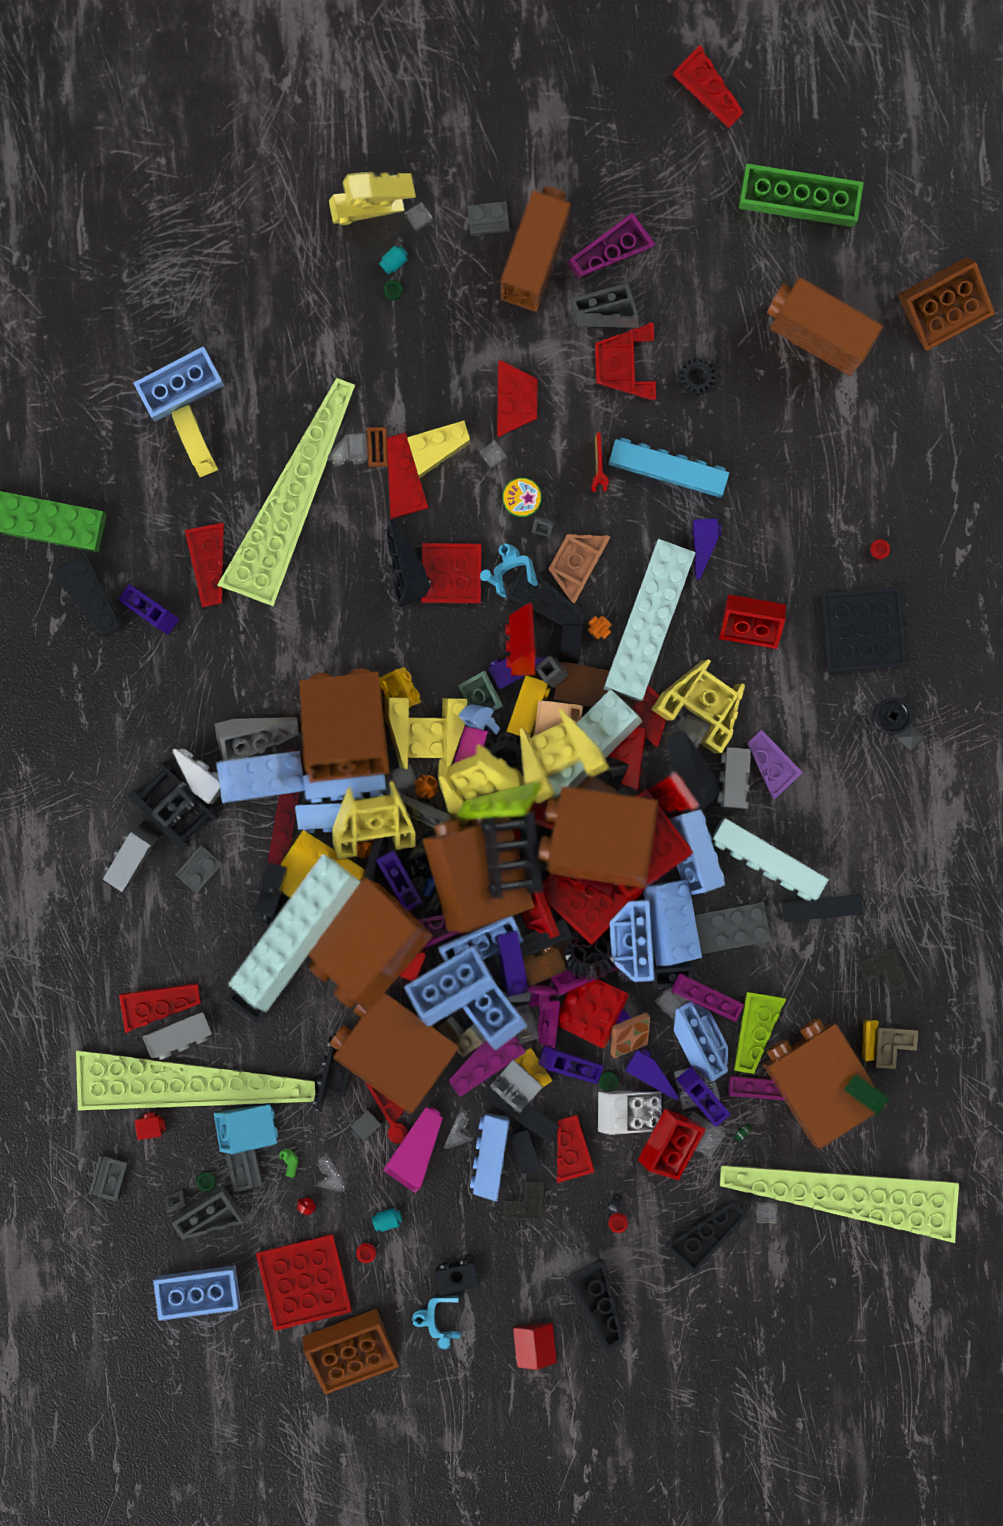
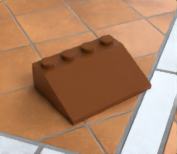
(947, 303)
(349, 1351)

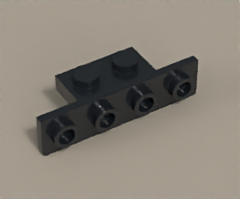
(334, 1079)

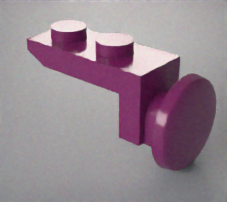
(548, 1013)

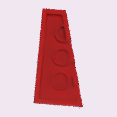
(404, 482)
(149, 1005)

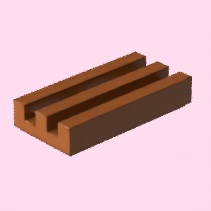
(369, 443)

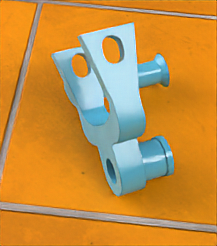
(511, 559)
(428, 1317)

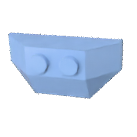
(632, 941)
(701, 1040)

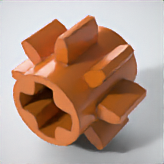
(599, 627)
(426, 786)
(364, 848)

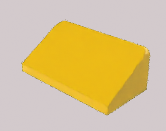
(869, 1039)

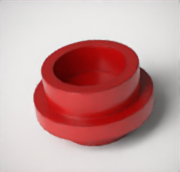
(880, 549)
(397, 1133)
(306, 1206)
(618, 1223)
(366, 1253)

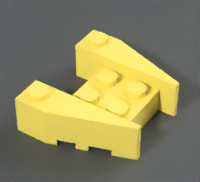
(370, 196)
(705, 698)
(424, 736)
(556, 751)
(475, 778)
(372, 820)

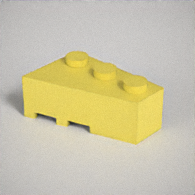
(437, 445)

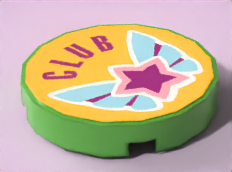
(522, 497)

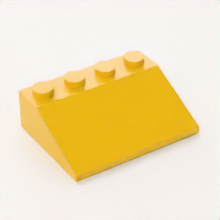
(304, 856)

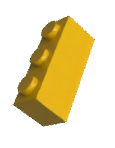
(526, 706)

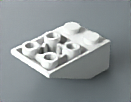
(200, 780)
(628, 1111)

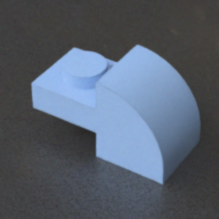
(479, 718)

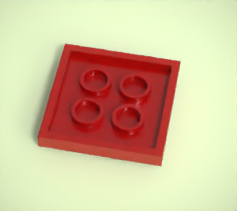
(452, 572)
(592, 1011)

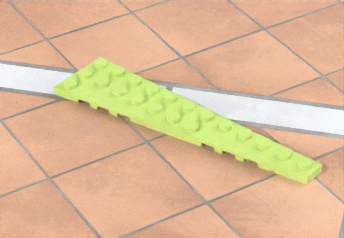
(270, 542)
(133, 1082)
(900, 1203)

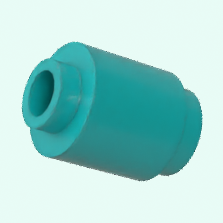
(393, 259)
(387, 1219)

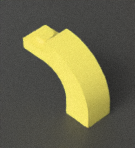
(193, 441)

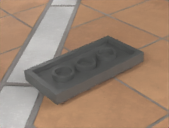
(732, 927)

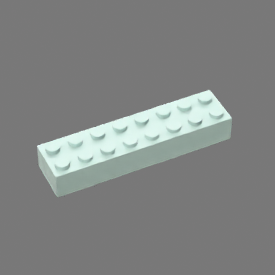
(649, 620)
(294, 933)

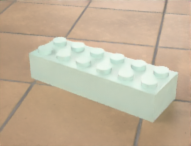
(607, 727)
(769, 859)

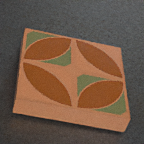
(630, 1035)

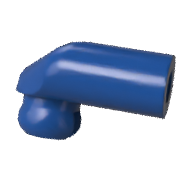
(429, 887)

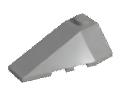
(249, 736)

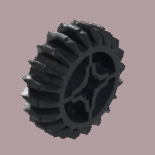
(594, 961)

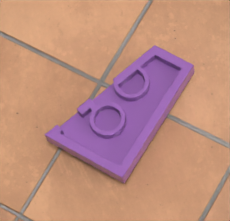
(773, 764)

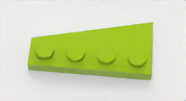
(503, 803)
(756, 1027)

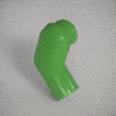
(291, 1160)

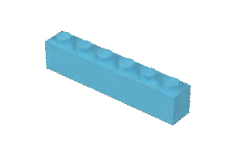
(668, 468)

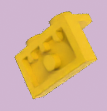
(399, 684)
(529, 1062)

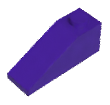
(704, 540)
(148, 609)
(502, 674)
(400, 880)
(511, 964)
(570, 1065)
(646, 1069)
(703, 1096)

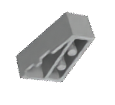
(734, 778)
(177, 1036)

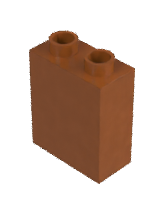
(535, 248)
(823, 325)
(343, 726)
(600, 836)
(462, 876)
(367, 945)
(393, 1052)
(813, 1081)

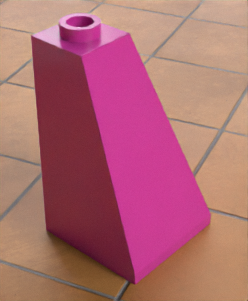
(413, 1155)

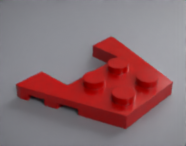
(616, 362)
(631, 752)

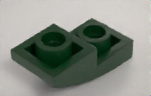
(866, 1094)

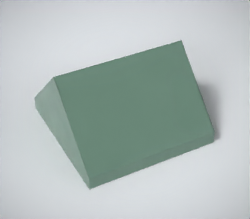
(480, 692)

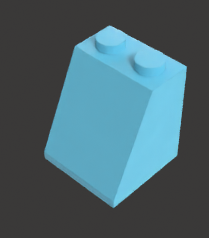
(245, 1128)

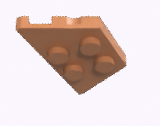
(576, 562)

